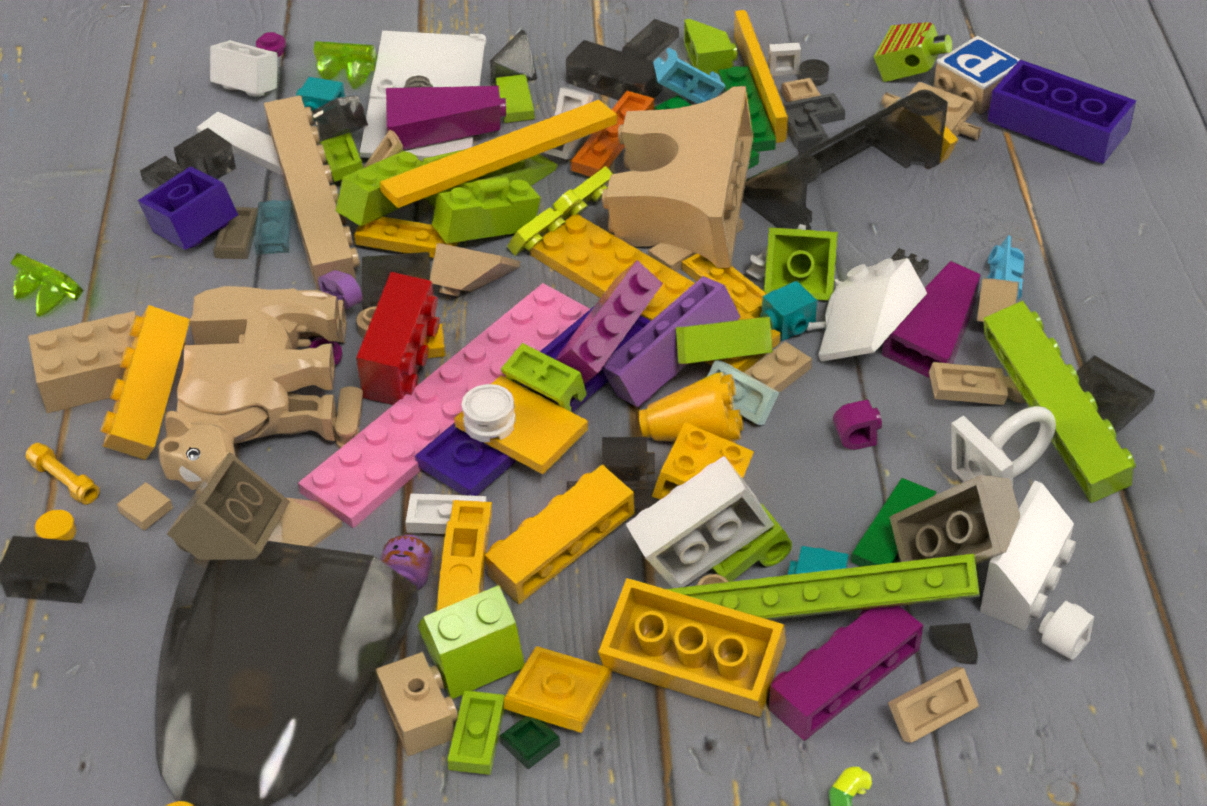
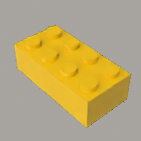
(693, 647)

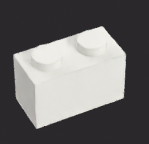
(243, 68)

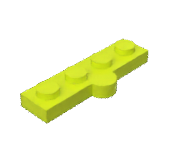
(570, 203)

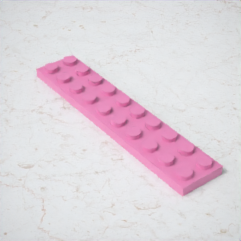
(384, 453)

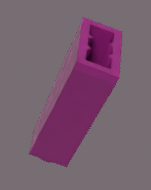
(442, 113)
(937, 322)

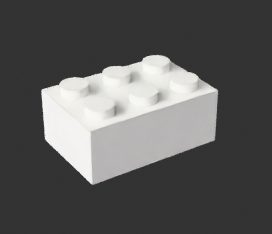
(699, 524)

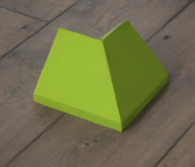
(801, 257)

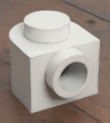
(1067, 629)

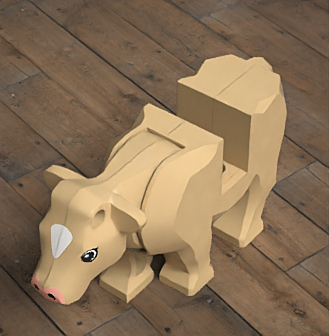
(244, 375)

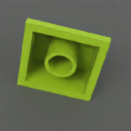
(473, 642)

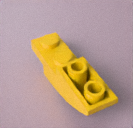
(464, 552)

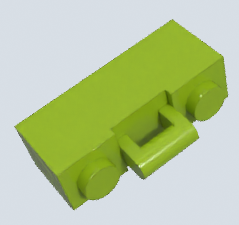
(486, 211)

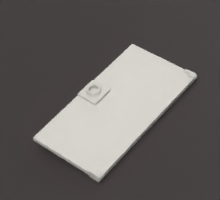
(441, 58)

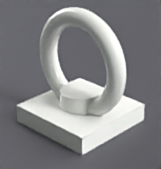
(977, 455)

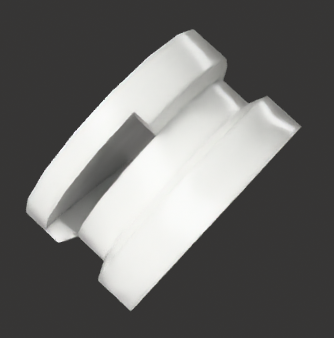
(488, 412)

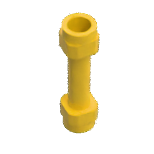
(80, 487)

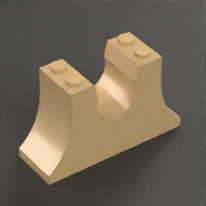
(683, 176)

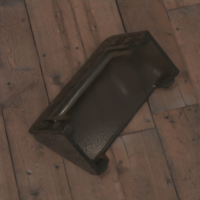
(902, 130)

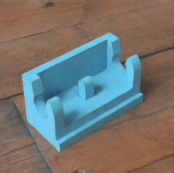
(687, 79)

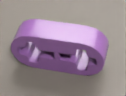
(342, 286)

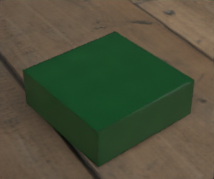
(530, 741)

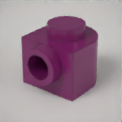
(857, 424)

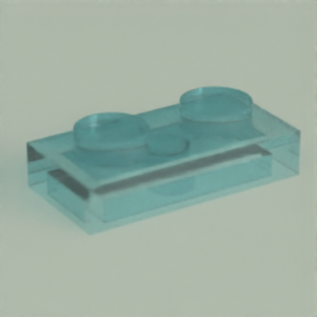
(273, 227)

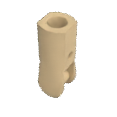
(348, 414)

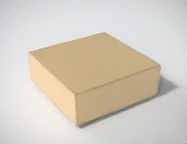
(799, 90)
(144, 506)

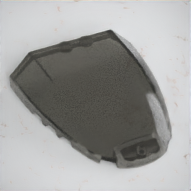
(271, 668)

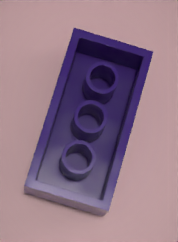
(1061, 111)

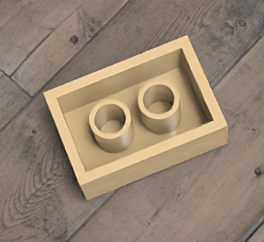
(80, 360)

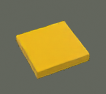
(558, 689)

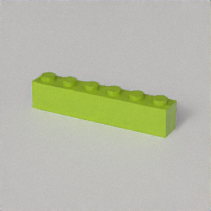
(1045, 381)

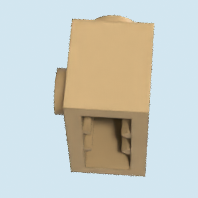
(416, 703)

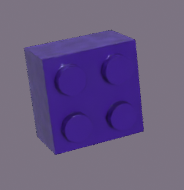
(188, 208)

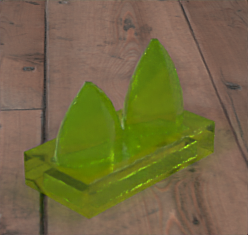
(355, 58)
(54, 284)

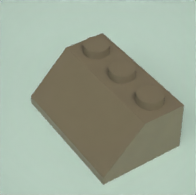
(229, 514)
(963, 520)

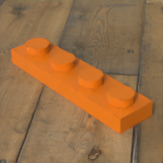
(604, 145)

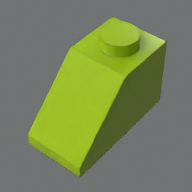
(708, 47)

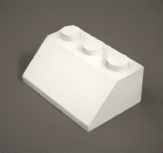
(1032, 561)

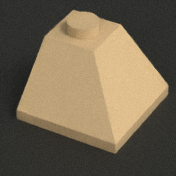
(467, 269)

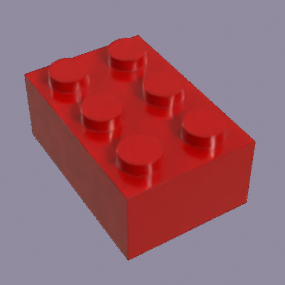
(397, 339)

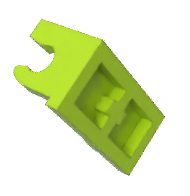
(545, 375)

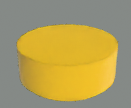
(56, 525)

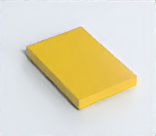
(540, 431)

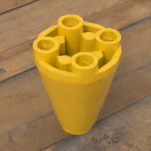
(701, 404)

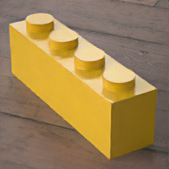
(145, 383)
(559, 533)

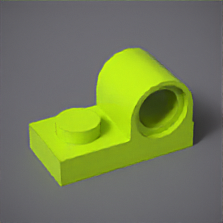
(768, 548)

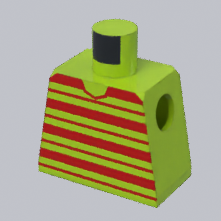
(910, 50)

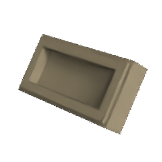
(237, 237)

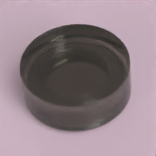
(814, 69)

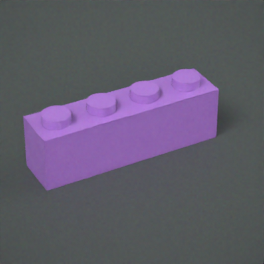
(652, 353)

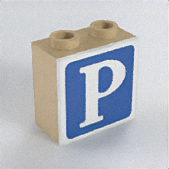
(974, 71)

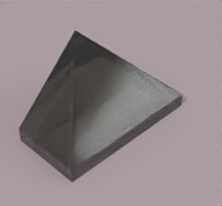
(514, 59)

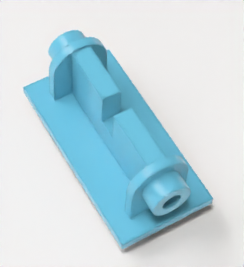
(1007, 263)

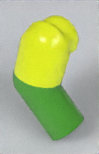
(850, 782)

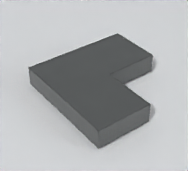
(807, 116)

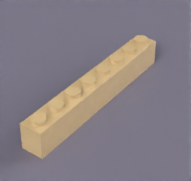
(309, 189)

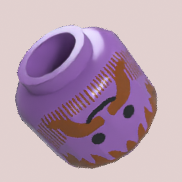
(409, 558)

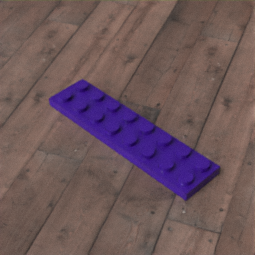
(473, 465)

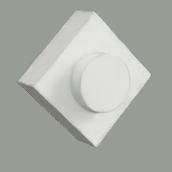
(784, 59)

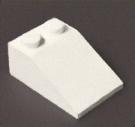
(870, 308)

